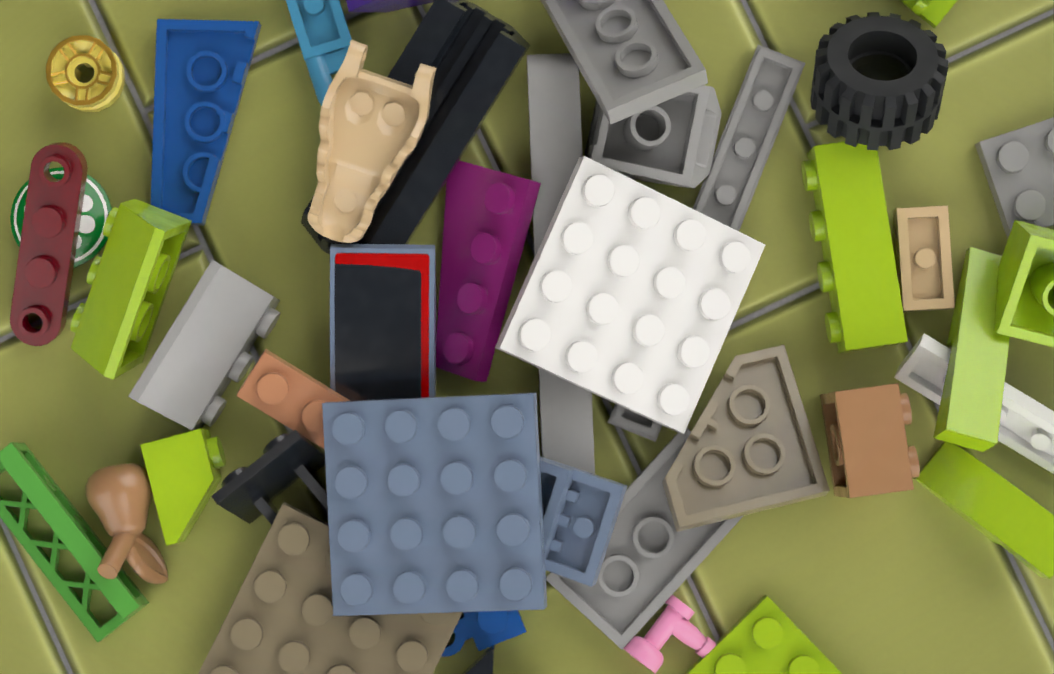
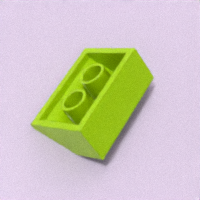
(1027, 285)
(128, 286)

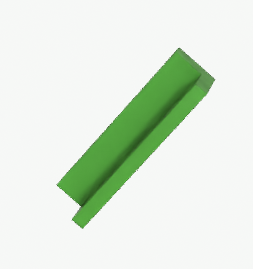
(76, 537)

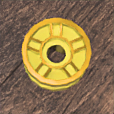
(64, 73)

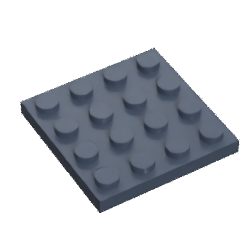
(435, 505)

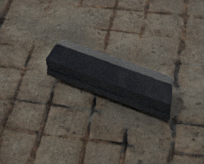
(473, 64)

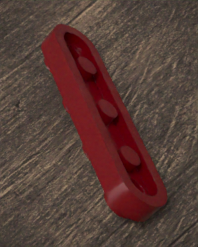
(48, 243)

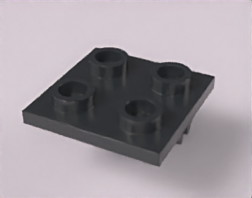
(286, 459)

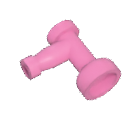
(672, 621)

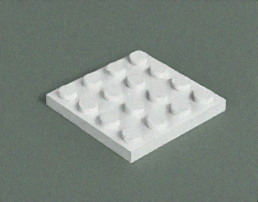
(630, 295)

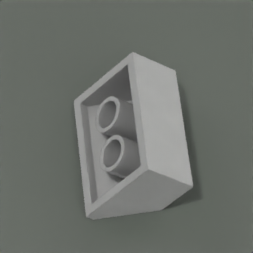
(206, 348)

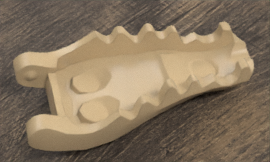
(365, 137)

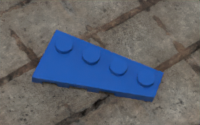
(196, 101)

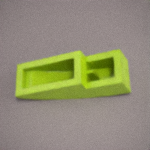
(992, 506)

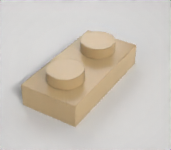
(924, 258)

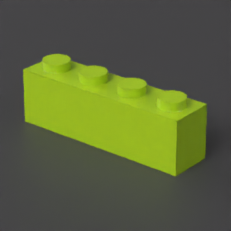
(855, 247)

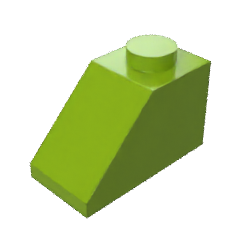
(183, 478)

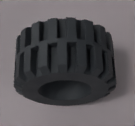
(878, 80)

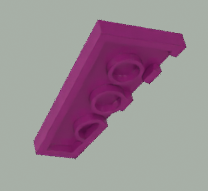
(481, 252)

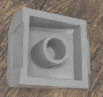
(663, 143)

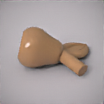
(122, 503)

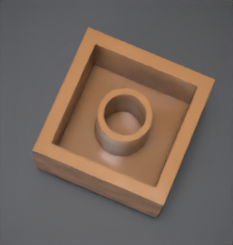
(869, 441)

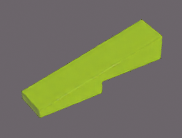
(977, 360)

